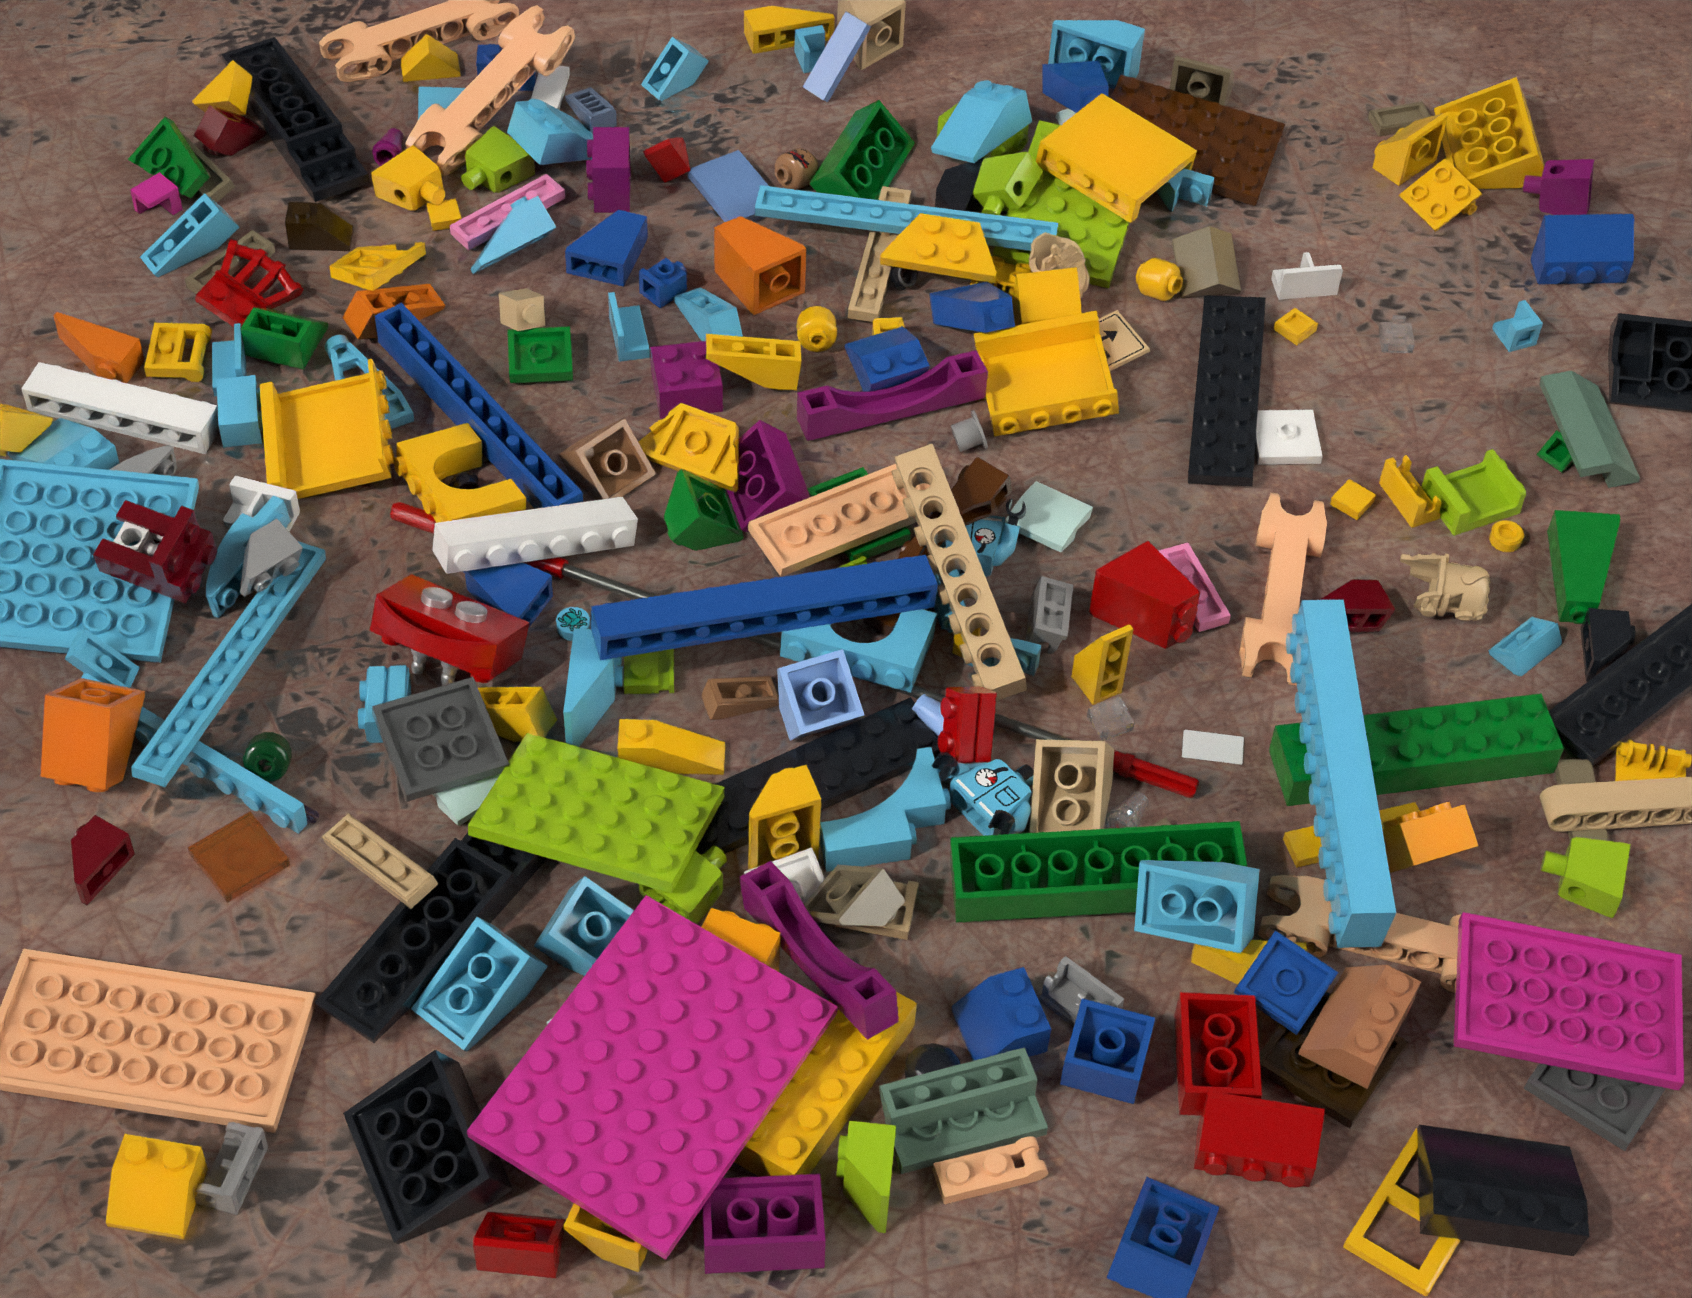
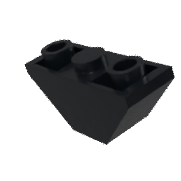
(957, 187)

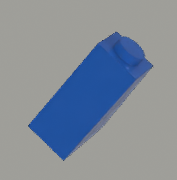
(1074, 83)
(609, 248)
(973, 308)
(512, 589)

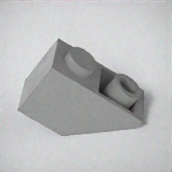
(267, 556)

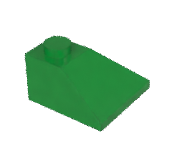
(700, 514)

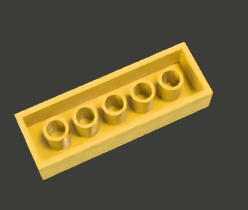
(823, 1095)

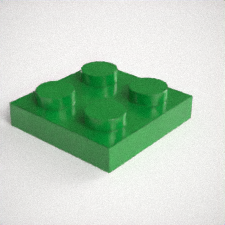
(540, 355)

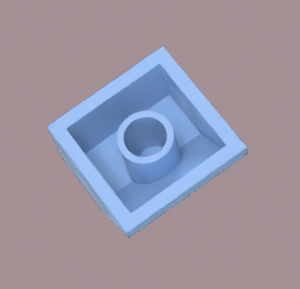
(817, 695)

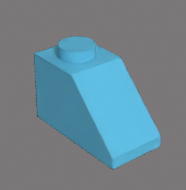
(674, 70)

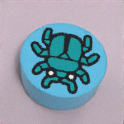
(571, 619)

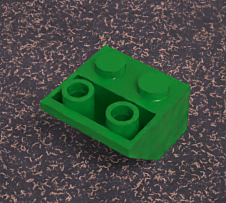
(281, 337)

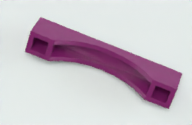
(835, 411)
(856, 990)

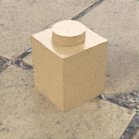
(522, 309)

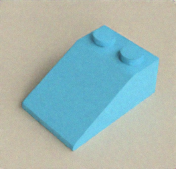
(1107, 41)
(983, 121)
(548, 133)
(70, 445)
(589, 687)
(1198, 902)
(582, 926)
(478, 984)

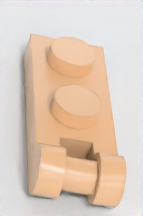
(989, 1170)

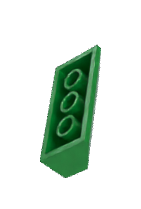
(864, 155)

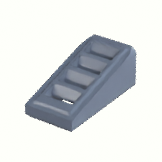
(592, 109)

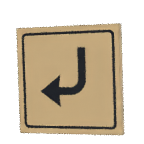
(1120, 340)

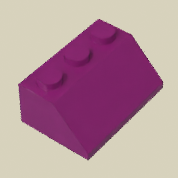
(766, 474)
(764, 1224)

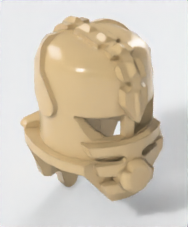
(1055, 253)
(1451, 587)

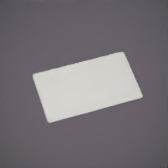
(1212, 747)

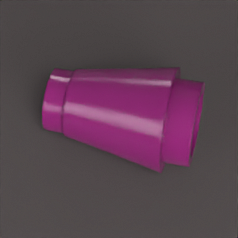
(388, 146)

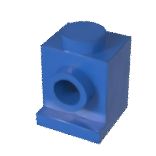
(663, 282)

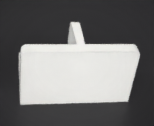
(1307, 280)
(252, 495)

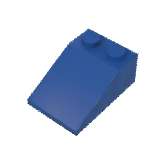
(1163, 1241)

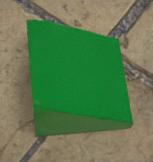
(1556, 453)

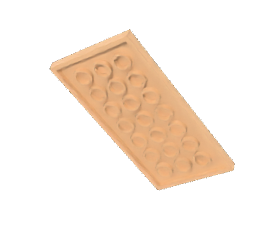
(151, 1039)

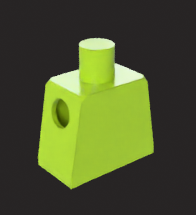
(496, 162)
(1006, 182)
(1590, 873)
(696, 888)

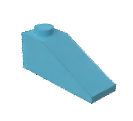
(519, 229)
(193, 235)
(708, 313)

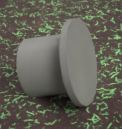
(969, 433)

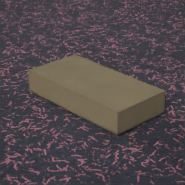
(1390, 119)

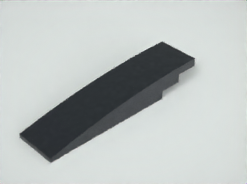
(299, 121)
(413, 943)

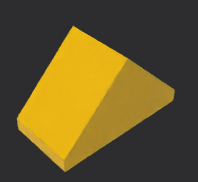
(429, 61)
(227, 90)

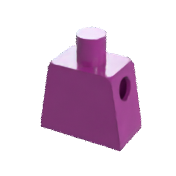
(1563, 186)

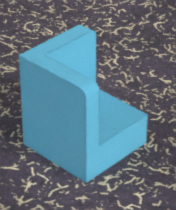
(809, 46)
(1521, 330)

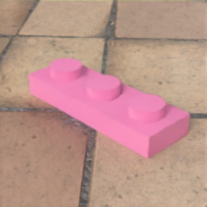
(1211, 609)

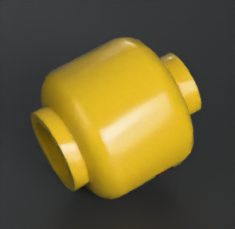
(1159, 279)
(816, 329)

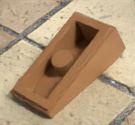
(738, 696)

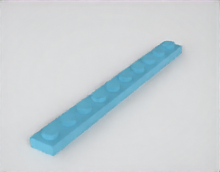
(889, 216)
(224, 671)

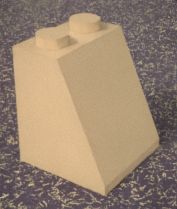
(886, 29)

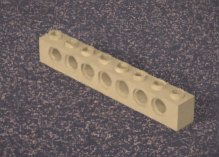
(924, 467)

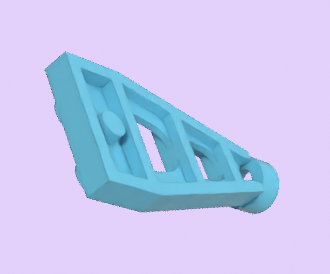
(350, 357)

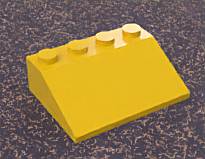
(1492, 137)

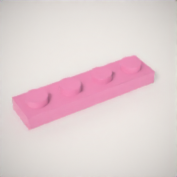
(484, 222)

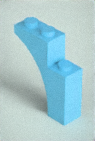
(889, 828)

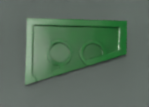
(170, 154)

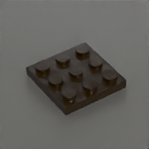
(1316, 1084)

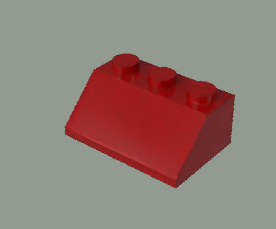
(1216, 1048)
(1258, 1139)

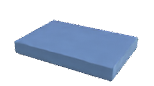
(729, 185)

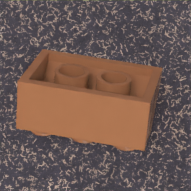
(1360, 1021)

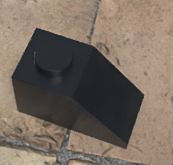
(1604, 638)

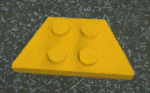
(942, 248)
(375, 265)
(697, 444)

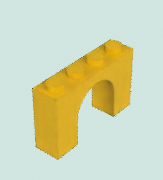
(446, 452)

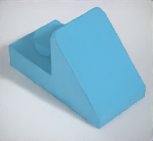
(1187, 186)
(100, 660)

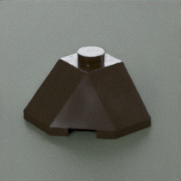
(316, 228)

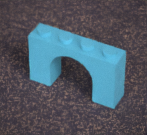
(888, 662)

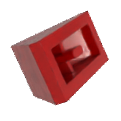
(669, 158)

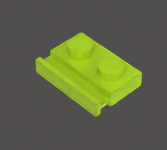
(649, 672)

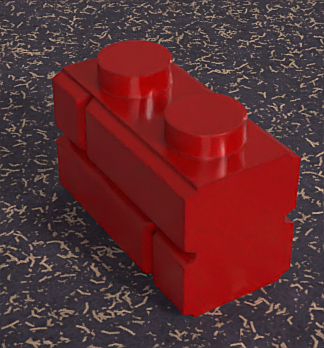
(968, 723)

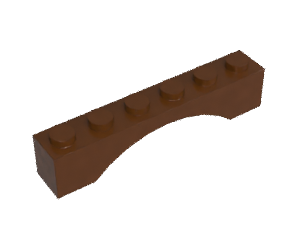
(978, 496)

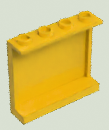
(1113, 156)
(1046, 374)
(327, 434)

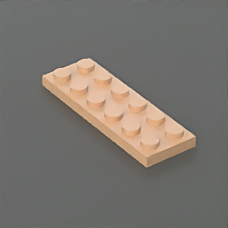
(832, 521)

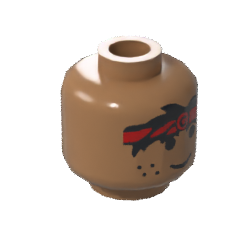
(795, 168)

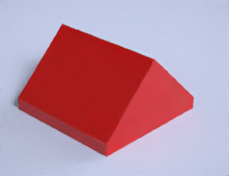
(519, 1244)

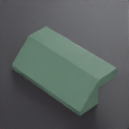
(1588, 428)
(963, 1109)

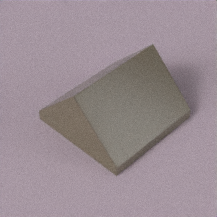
(1206, 263)

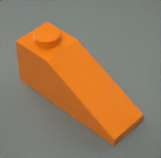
(361, 312)
(101, 349)

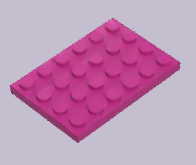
(1569, 1001)

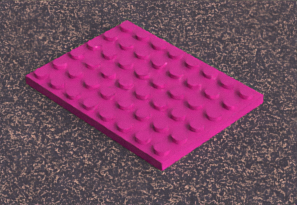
(653, 1075)

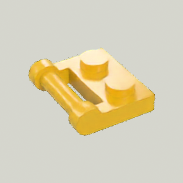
(167, 350)

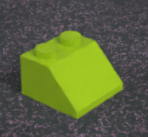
(866, 1166)

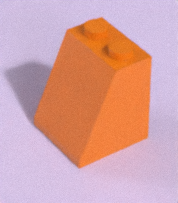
(758, 264)
(89, 733)

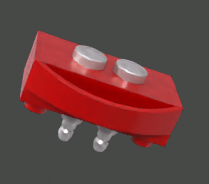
(449, 629)

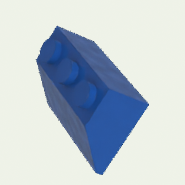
(1584, 249)

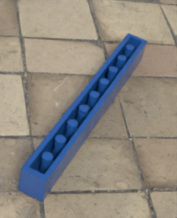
(468, 402)
(762, 607)

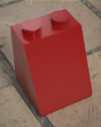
(1147, 594)

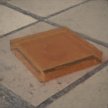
(238, 856)

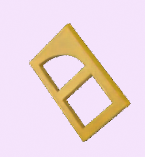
(1418, 1280)

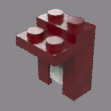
(167, 557)

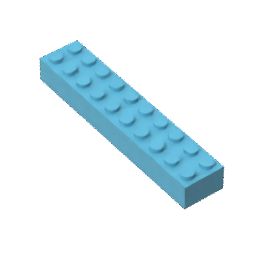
(1340, 775)

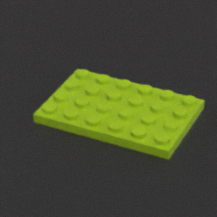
(1078, 217)
(597, 812)

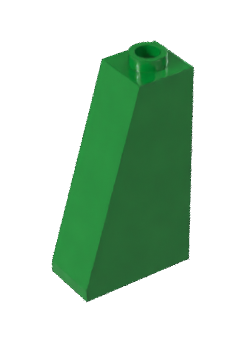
(1580, 559)

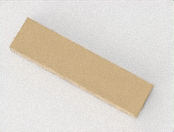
(380, 860)

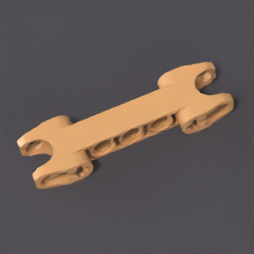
(379, 45)
(520, 58)
(1290, 541)
(1407, 942)

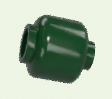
(268, 756)

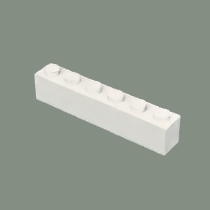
(121, 407)
(534, 534)

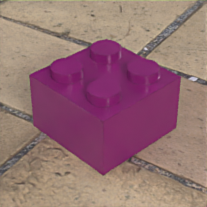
(609, 169)
(685, 377)

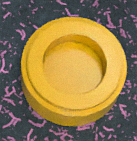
(1506, 536)

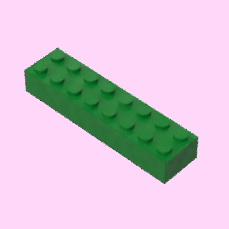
(1438, 746)
(1074, 869)

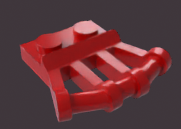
(232, 299)

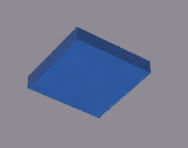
(1286, 982)

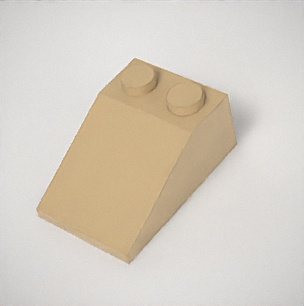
(1071, 785)

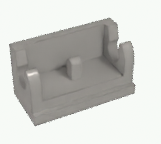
(1049, 613)
(1070, 985)
(233, 1168)

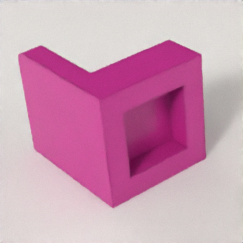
(156, 191)

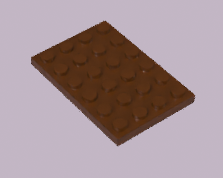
(1228, 141)

